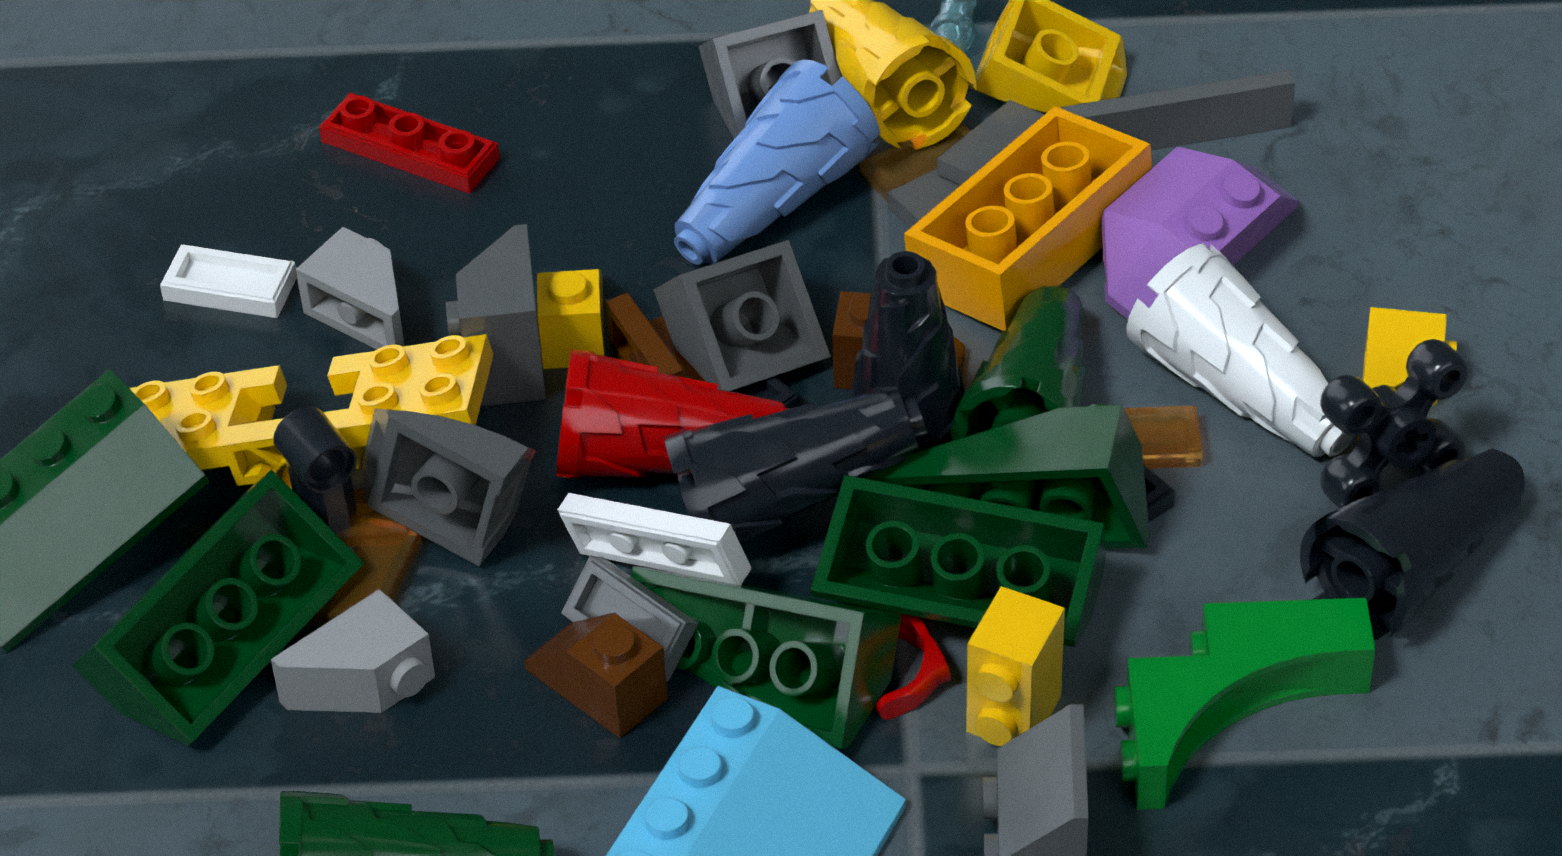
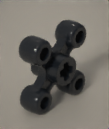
(1392, 422)

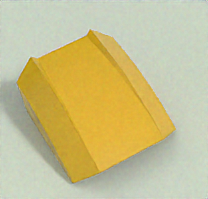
(1050, 58)

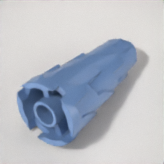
(783, 156)

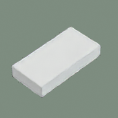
(229, 281)

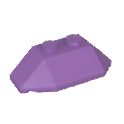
(1183, 204)

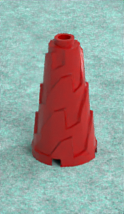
(625, 408)

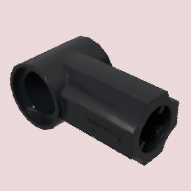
(318, 465)

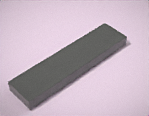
(1199, 111)

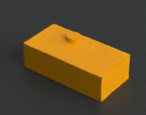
(1027, 214)

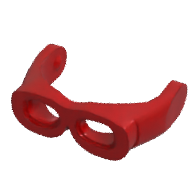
(932, 672)

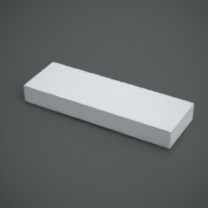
(655, 539)

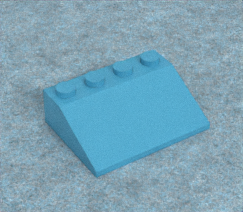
(759, 787)

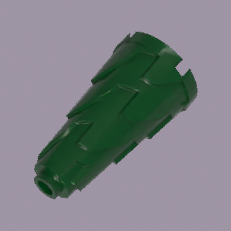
(1031, 365)
(344, 827)

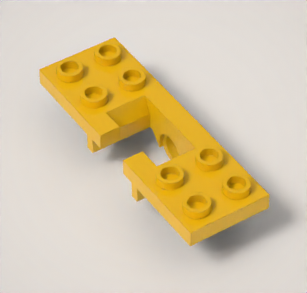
(230, 415)

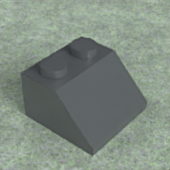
(750, 61)
(499, 301)
(743, 318)
(1040, 790)

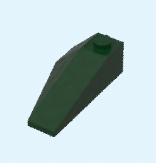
(1055, 462)
(785, 649)

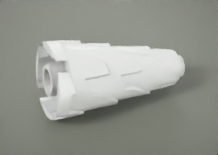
(1228, 342)

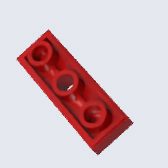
(409, 142)

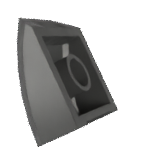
(444, 479)

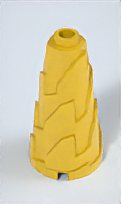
(900, 69)

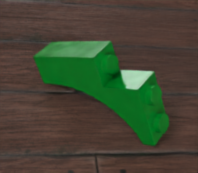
(1235, 667)

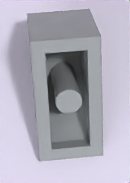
(352, 289)
(356, 661)

